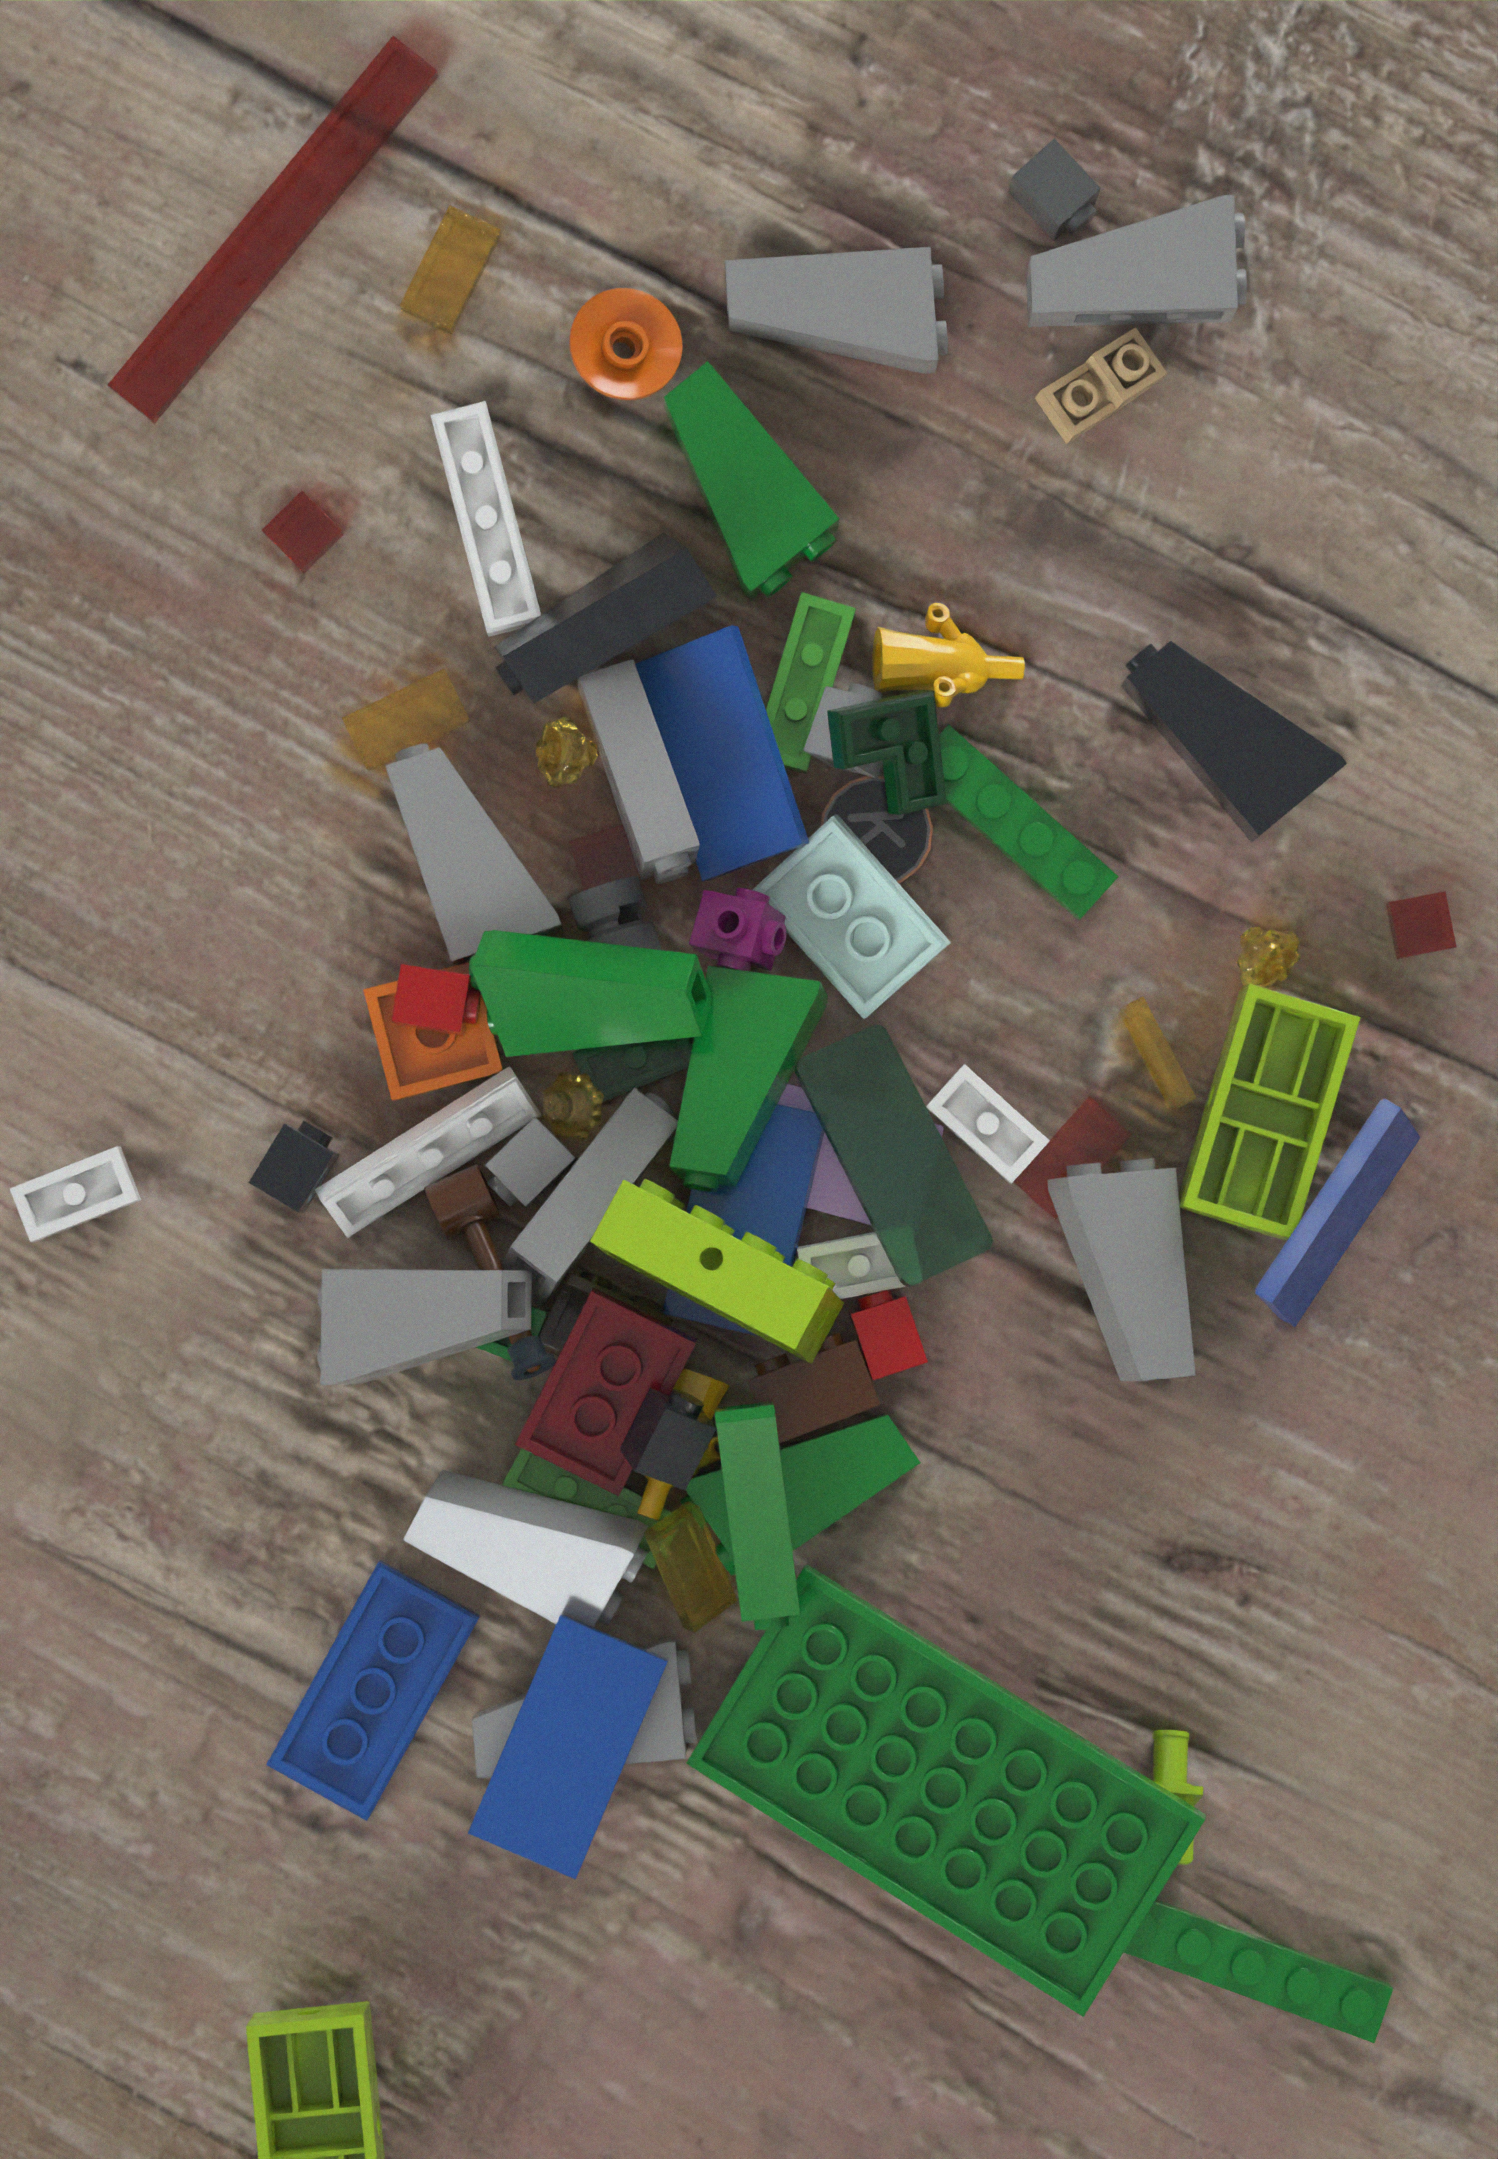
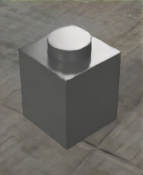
(1055, 191)

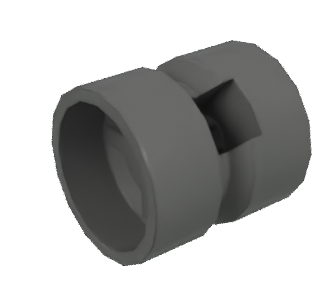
(614, 914)

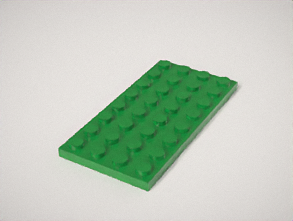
(947, 1791)

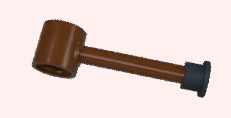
(465, 1208)

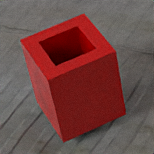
(435, 1000)
(887, 1334)

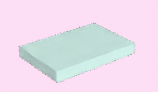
(852, 916)

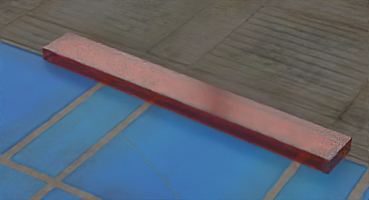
(273, 229)

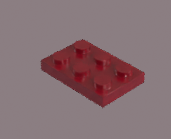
(600, 1386)

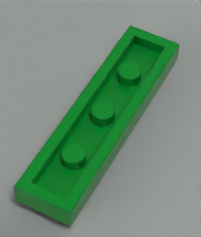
(1021, 827)

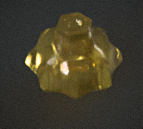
(563, 752)
(1267, 956)
(572, 1106)

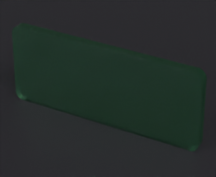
(893, 1155)

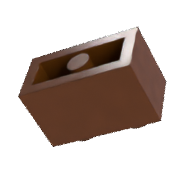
(815, 1393)

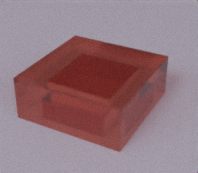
(302, 532)
(1421, 925)

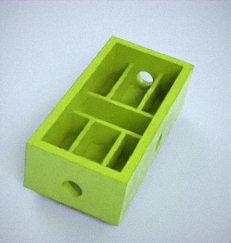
(1267, 1111)
(717, 1271)
(315, 2083)

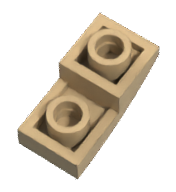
(1101, 385)

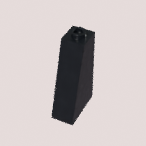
(604, 618)
(1231, 741)

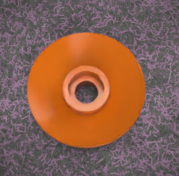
(631, 319)

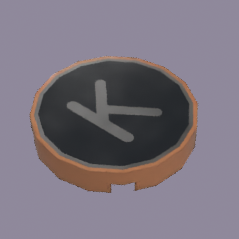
(895, 840)

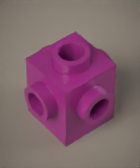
(739, 930)

